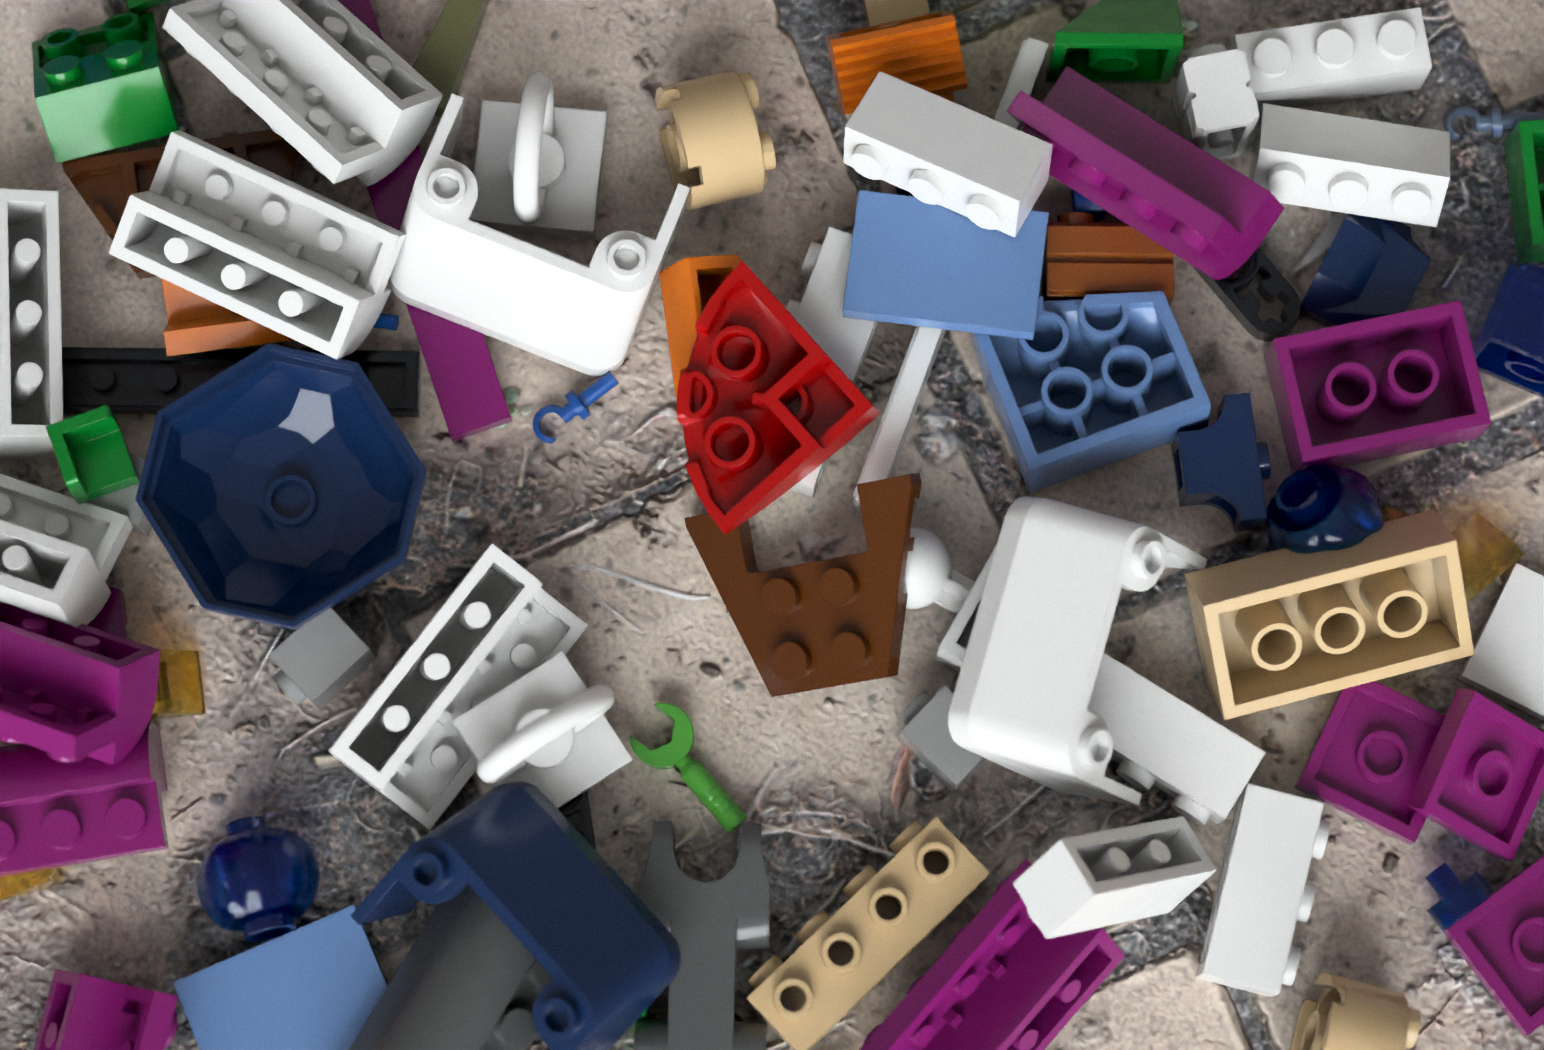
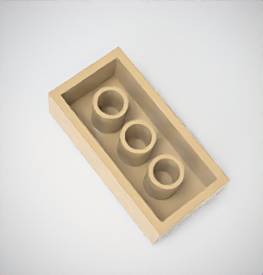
(1330, 619)

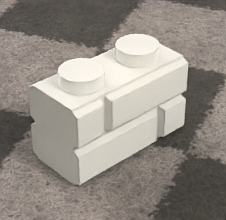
(1214, 101)

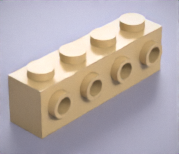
(867, 936)

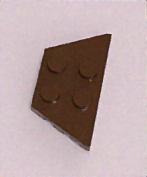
(110, 179)

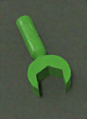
(692, 771)

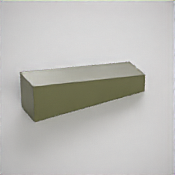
(450, 46)

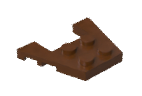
(824, 617)

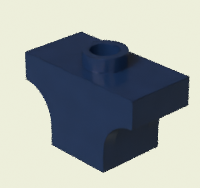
(1225, 465)

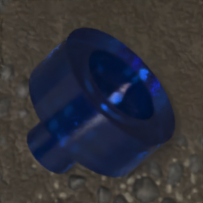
(1456, 896)

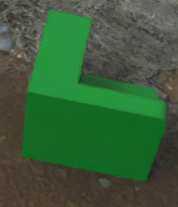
(92, 454)

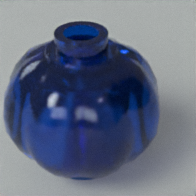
(1323, 510)
(258, 879)

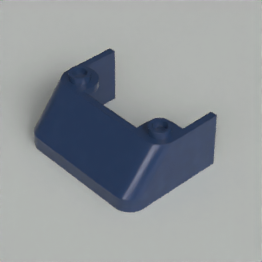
(556, 899)

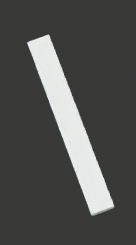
(926, 340)

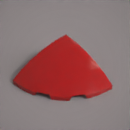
(759, 402)

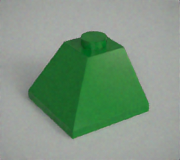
(1120, 43)

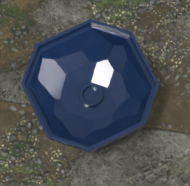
(281, 486)

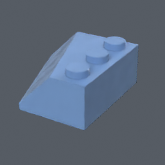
(1092, 384)

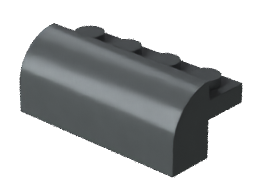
(459, 986)

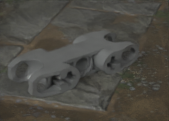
(709, 926)

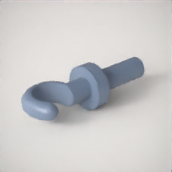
(1495, 122)

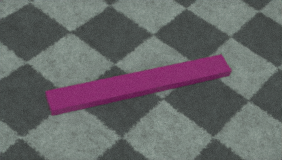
(453, 353)

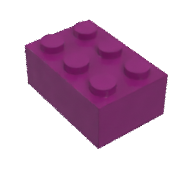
(1377, 387)

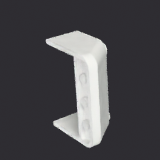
(514, 287)
(1044, 638)

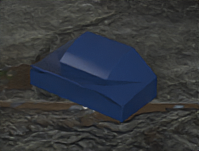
(1365, 272)

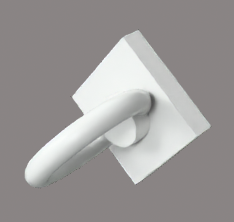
(539, 164)
(545, 733)

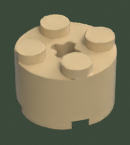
(715, 138)
(1355, 1018)

